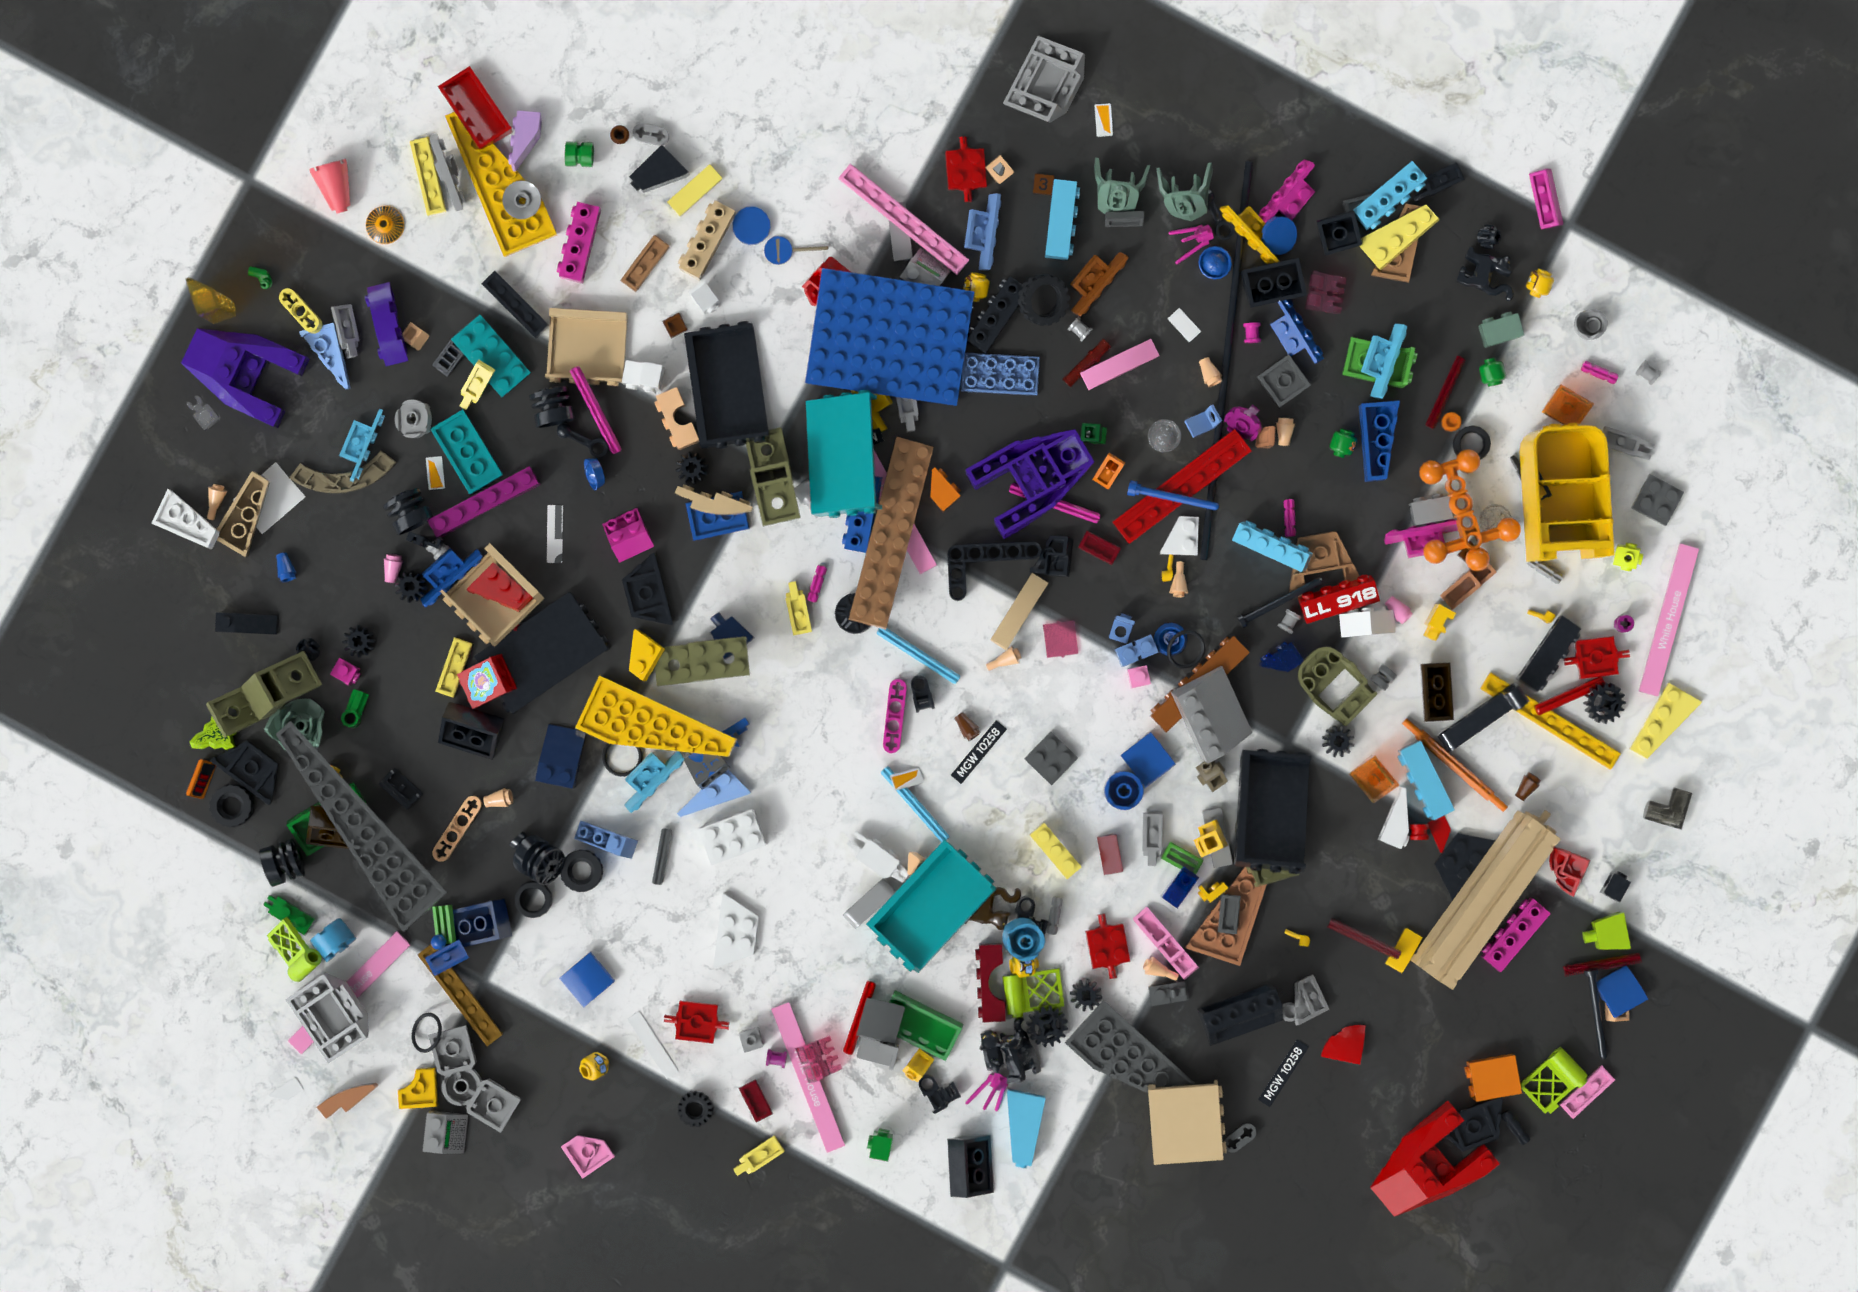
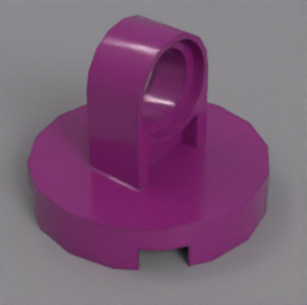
(1244, 422)

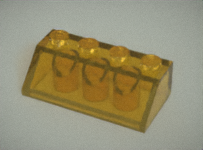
(210, 303)

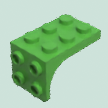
(1356, 356)

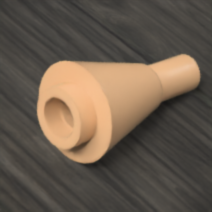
(216, 495)
(1179, 585)
(1009, 657)
(1156, 968)

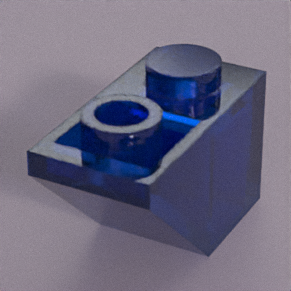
(1282, 660)
(1179, 887)

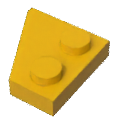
(644, 655)

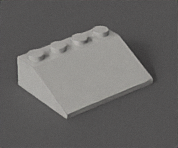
(1212, 714)

